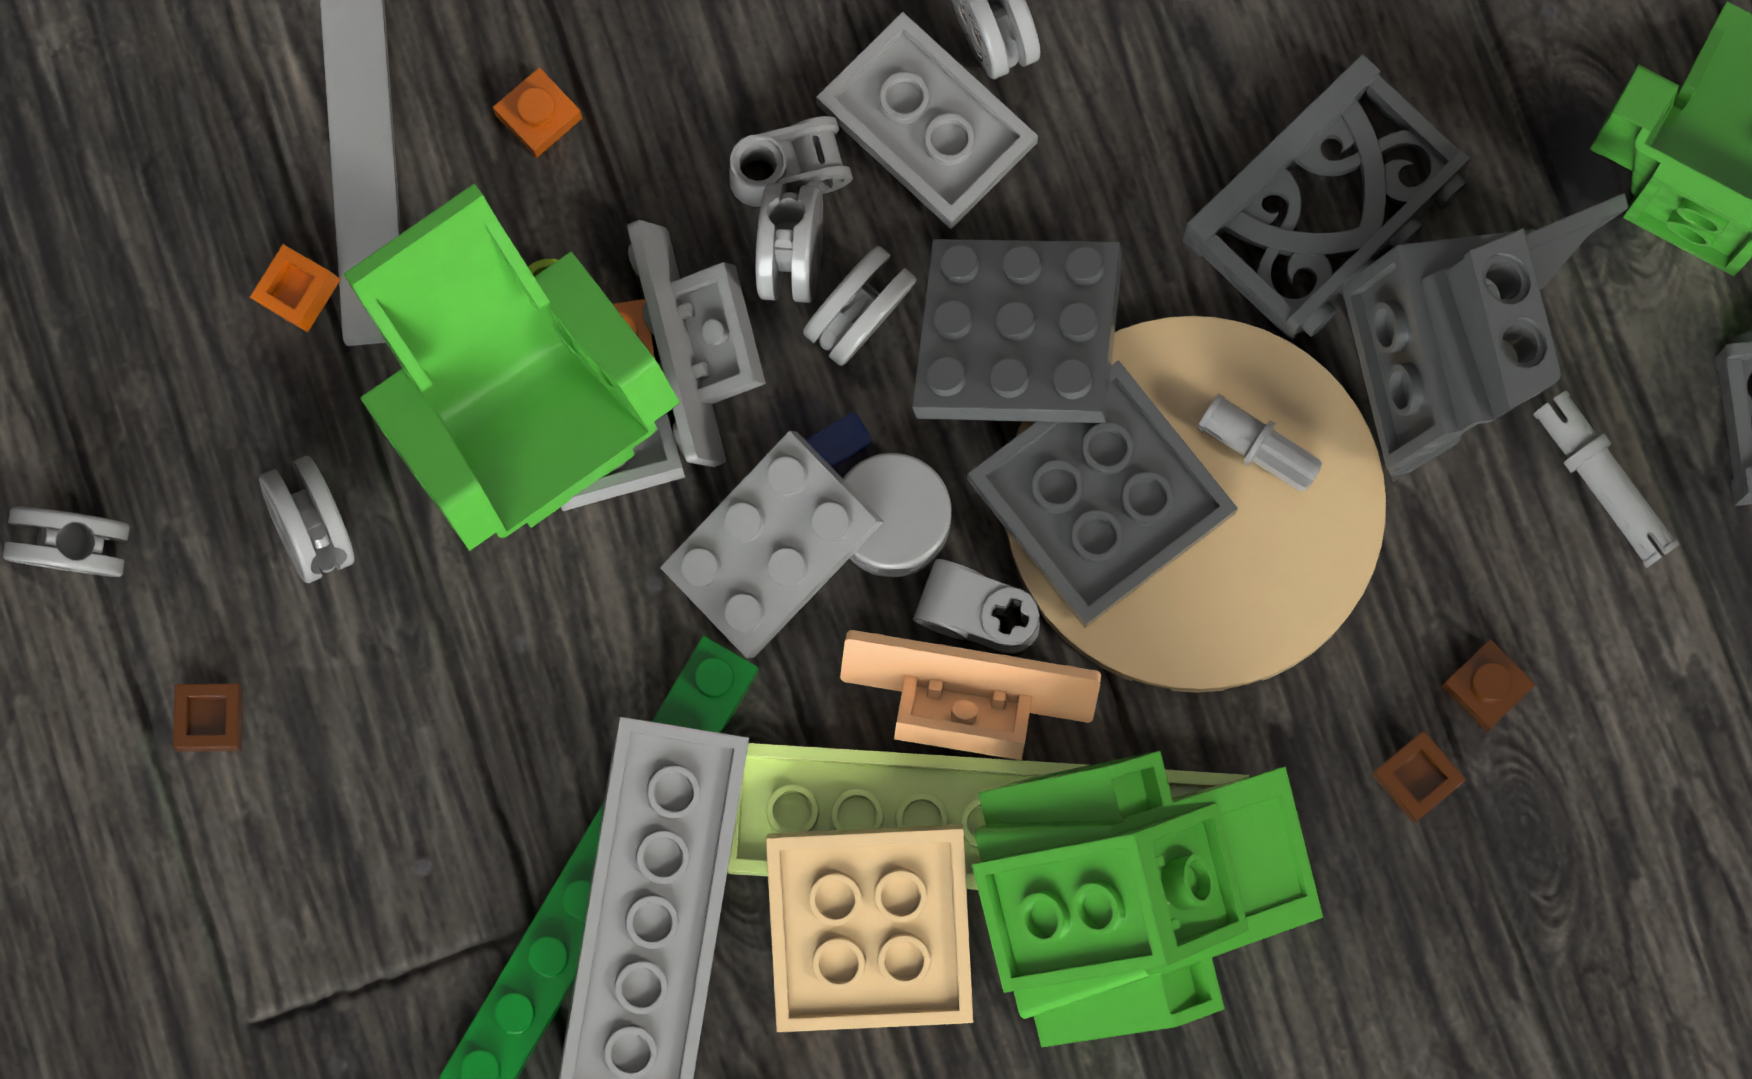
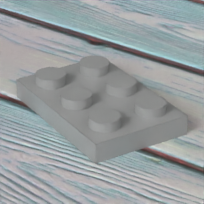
(927, 120)
(771, 544)

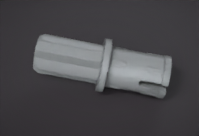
(1260, 443)

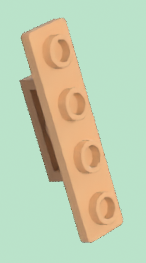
(967, 695)

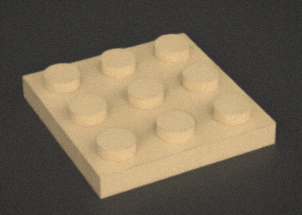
(869, 928)

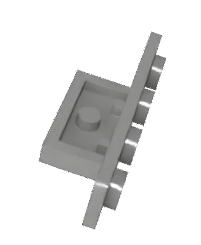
(699, 336)

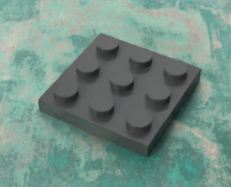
(1018, 331)
(1102, 500)

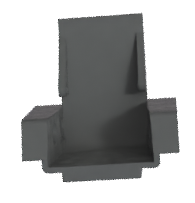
(1435, 326)

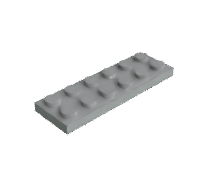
(653, 903)

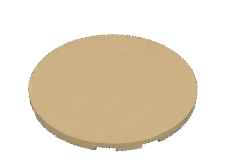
(1288, 560)

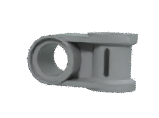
(792, 158)
(965, 607)

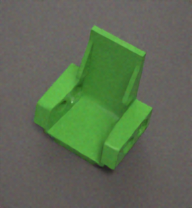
(1692, 147)
(506, 377)
(1120, 895)

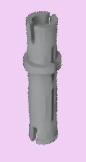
(1606, 478)

